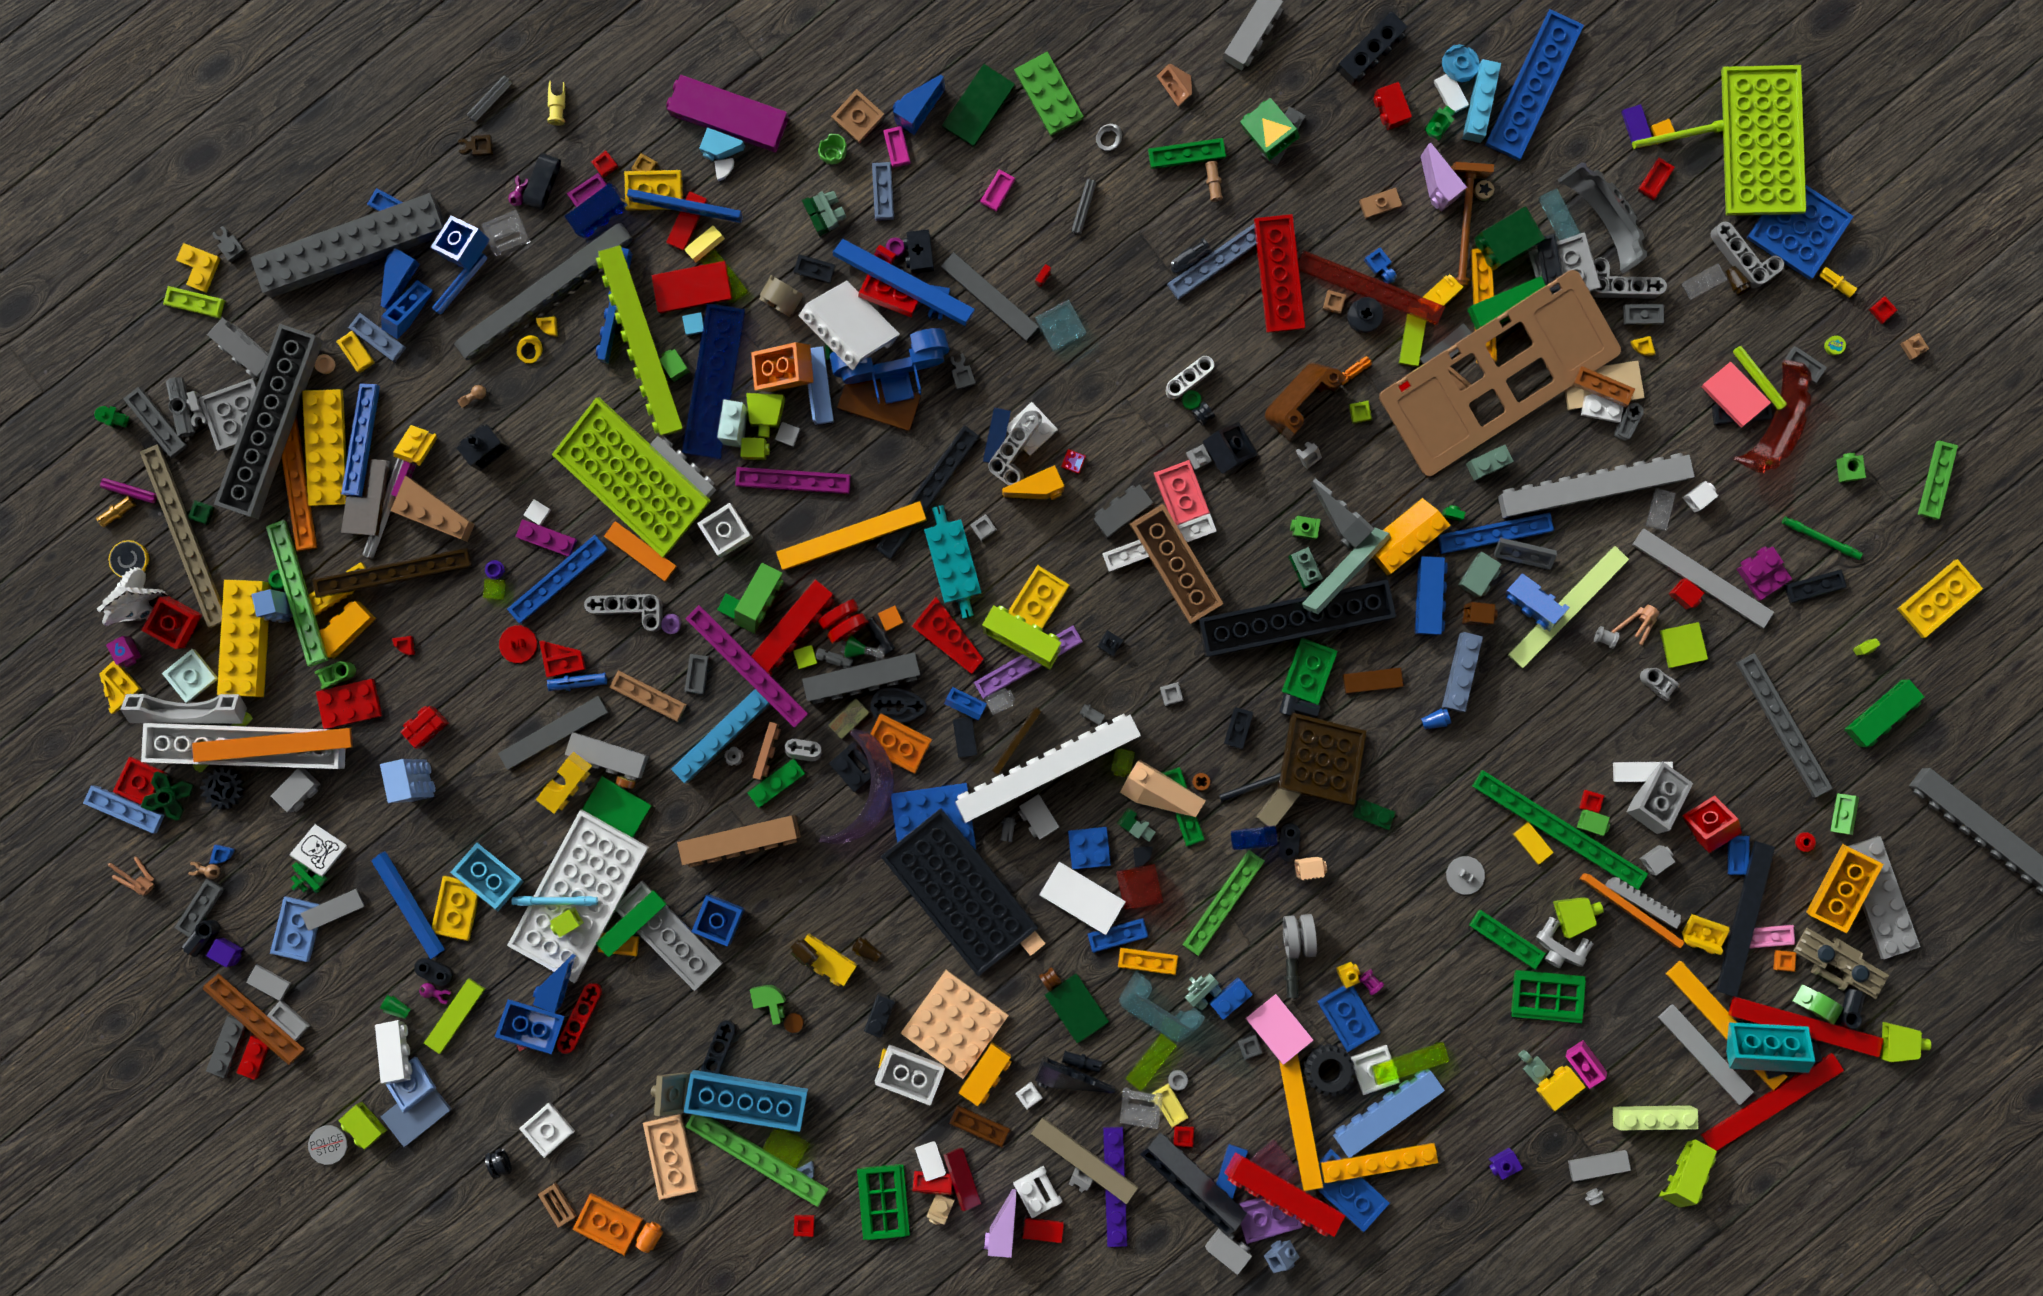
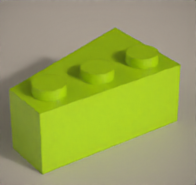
(1691, 1174)

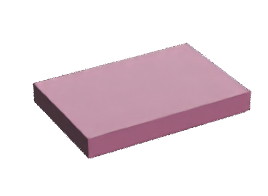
(1279, 1029)

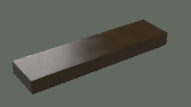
(1016, 740)

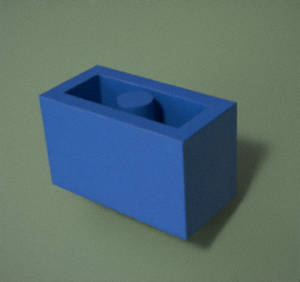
(1230, 998)

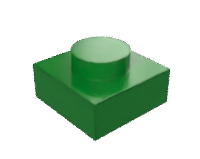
(1453, 513)

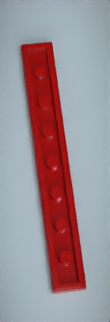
(1818, 1029)
(1772, 1103)

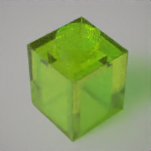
(1122, 762)

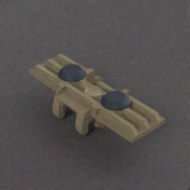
(1844, 957)

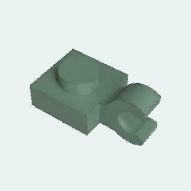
(1534, 1067)

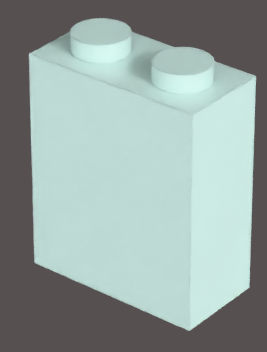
(732, 423)

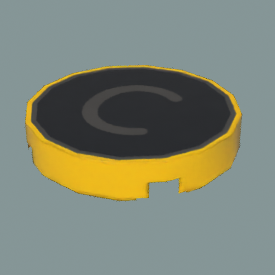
(126, 556)

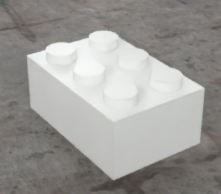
(909, 1074)

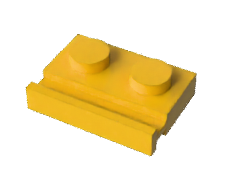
(415, 445)

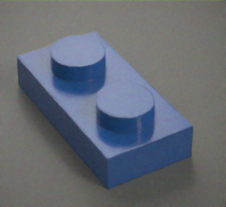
(965, 703)

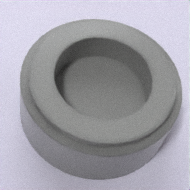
(1178, 1080)

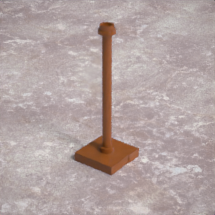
(1470, 172)

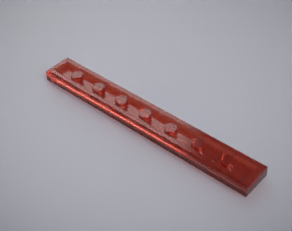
(1370, 287)

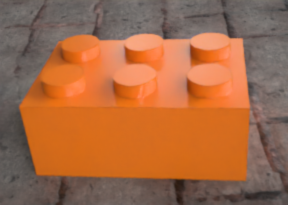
(782, 367)

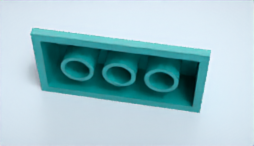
(1769, 1047)

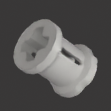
(1606, 637)

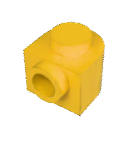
(1348, 974)

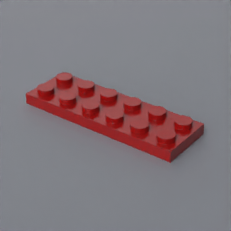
(1279, 273)

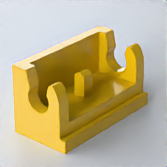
(1444, 290)

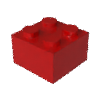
(171, 622)

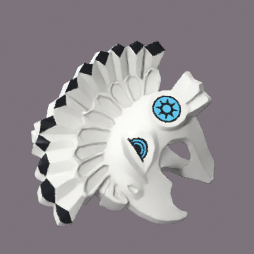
(129, 599)

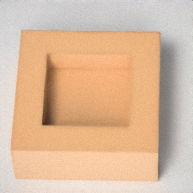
(1032, 943)

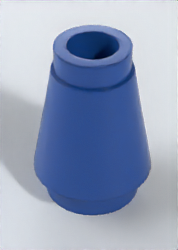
(1436, 719)

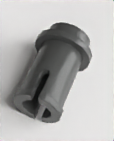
(1091, 714)
(1008, 828)

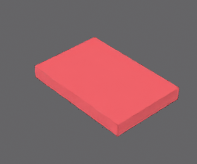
(1735, 394)
(1181, 492)

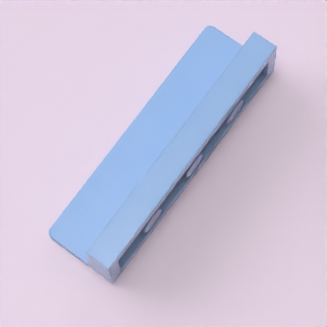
(819, 390)

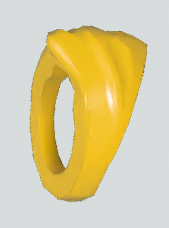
(538, 347)

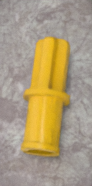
(1837, 282)

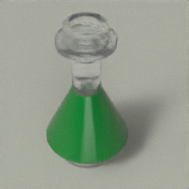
(852, 647)

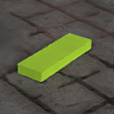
(194, 302)
(1412, 341)

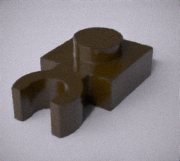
(479, 145)

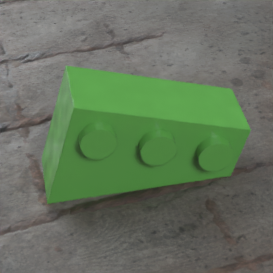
(758, 597)

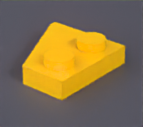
(116, 685)

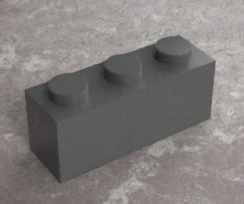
(1122, 510)

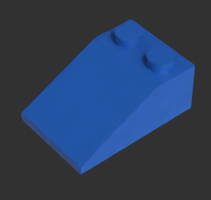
(917, 104)
(529, 1027)

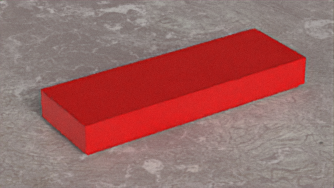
(685, 225)

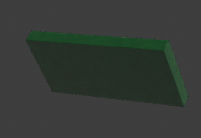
(978, 105)

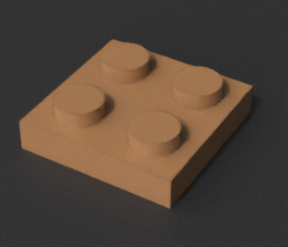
(858, 116)

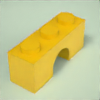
(573, 771)

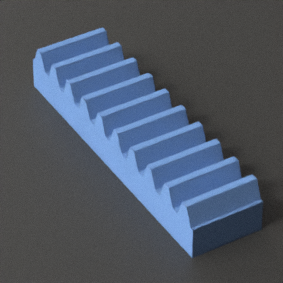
(123, 809)

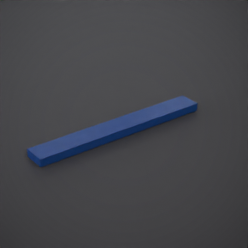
(903, 282)

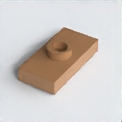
(1380, 203)

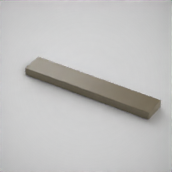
(1084, 1160)

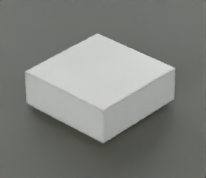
(537, 512)
(1029, 1095)

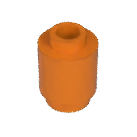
(649, 1237)

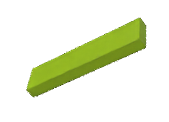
(454, 1016)

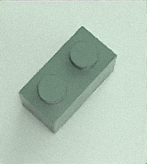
(1489, 462)
(1479, 575)

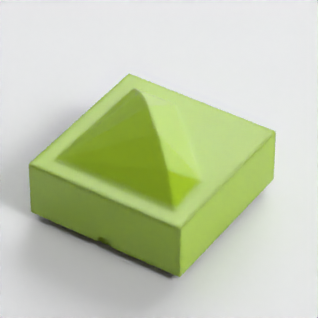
(1866, 647)

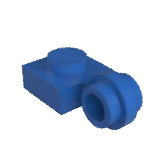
(1378, 262)

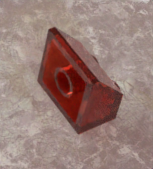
(1139, 886)

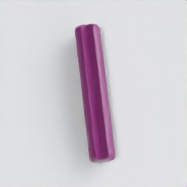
(128, 490)

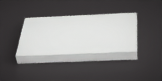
(1082, 898)

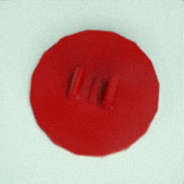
(518, 644)

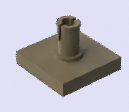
(670, 1093)

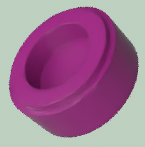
(896, 245)

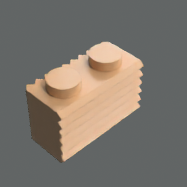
(1310, 868)

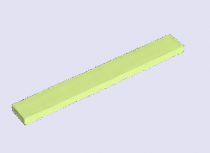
(1575, 599)

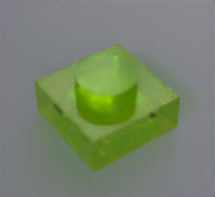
(494, 589)

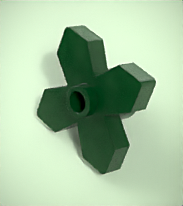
(163, 785)

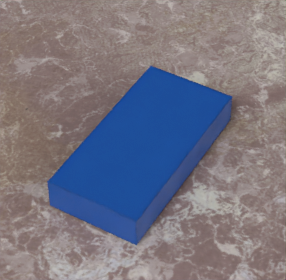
(381, 200)
(1738, 855)

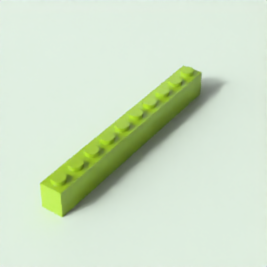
(640, 342)

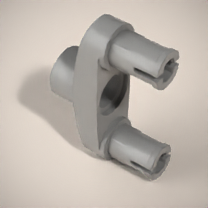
(1559, 953)

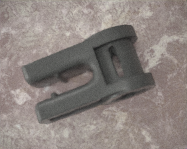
(1628, 423)

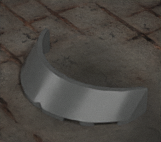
(1613, 211)

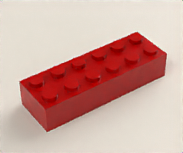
(1286, 1195)

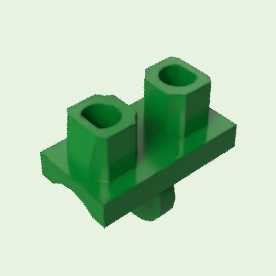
(1440, 122)
(111, 416)
(314, 882)

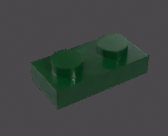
(1373, 813)

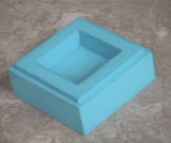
(693, 323)

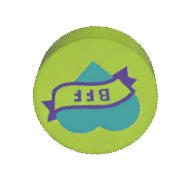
(1835, 345)

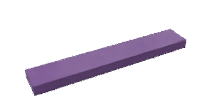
(1021, 666)

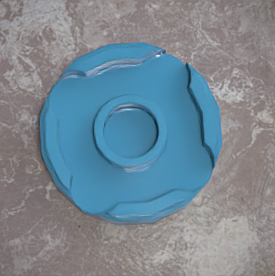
(1460, 63)

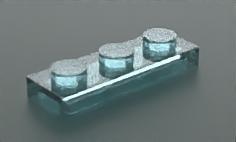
(1558, 215)

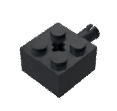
(482, 447)

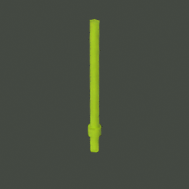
(1716, 126)

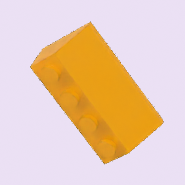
(1409, 535)

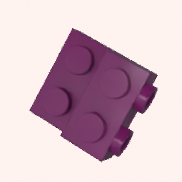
(1764, 572)

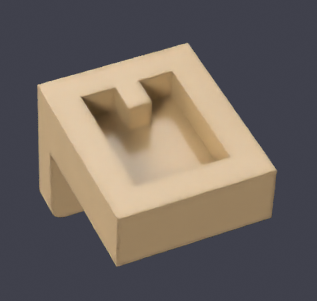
(940, 1209)

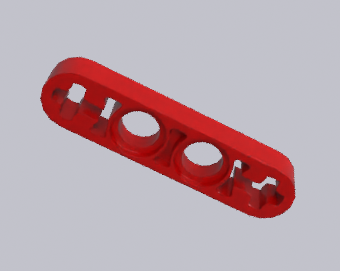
(580, 1018)

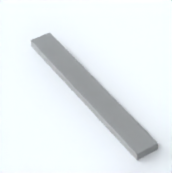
(1703, 578)

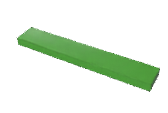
(1223, 902)

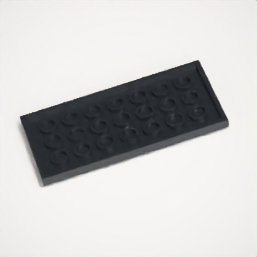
(959, 891)

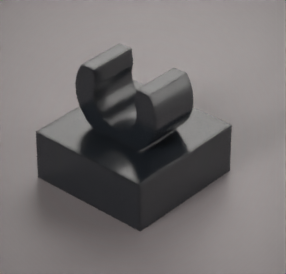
(1110, 643)

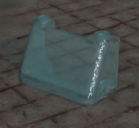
(1135, 1001)

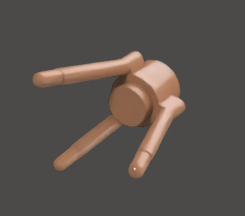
(1647, 616)
(140, 885)

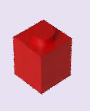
(1687, 594)

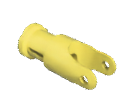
(556, 106)

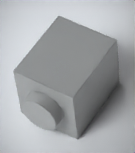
(1657, 859)

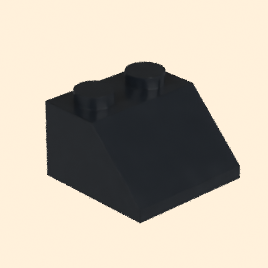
(1230, 447)

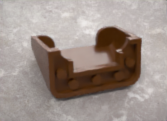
(1283, 411)

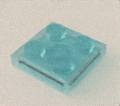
(1060, 325)

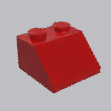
(1712, 824)

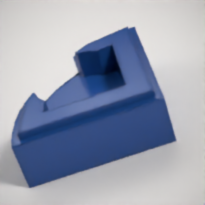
(221, 854)

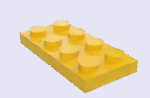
(1940, 598)

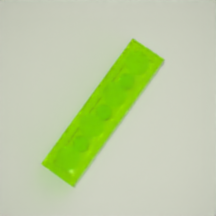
(1409, 1063)

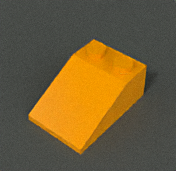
(1038, 486)

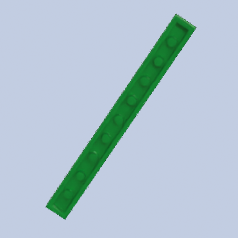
(1559, 830)

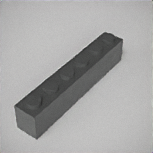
(861, 677)

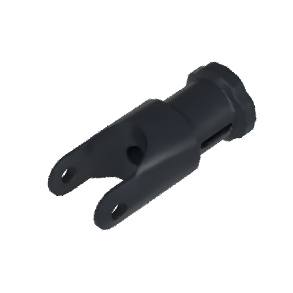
(1190, 256)

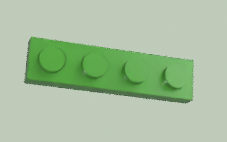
(1937, 480)

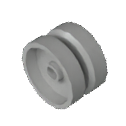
(1299, 937)

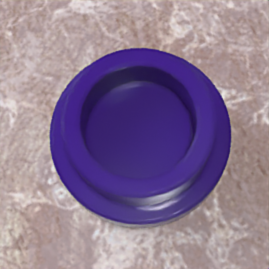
(494, 569)

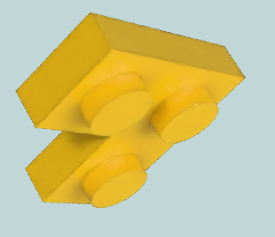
(203, 266)

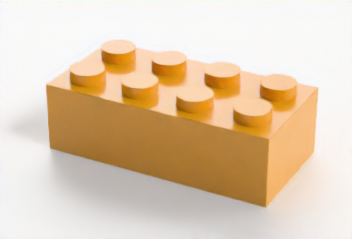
(1844, 888)

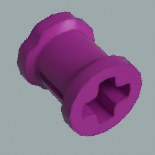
(1371, 982)

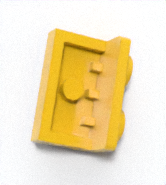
(1705, 934)

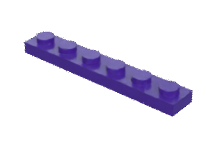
(1114, 1206)

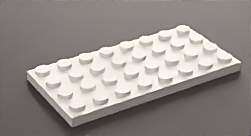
(590, 862)

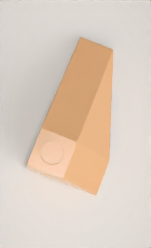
(1155, 789)

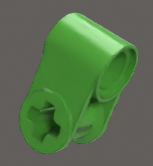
(332, 675)

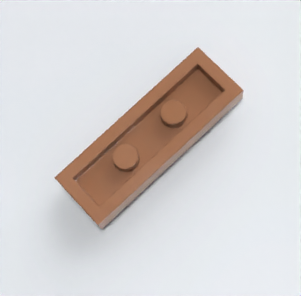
(767, 751)

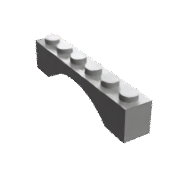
(147, 709)

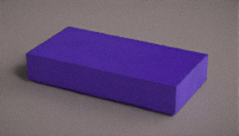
(1636, 123)

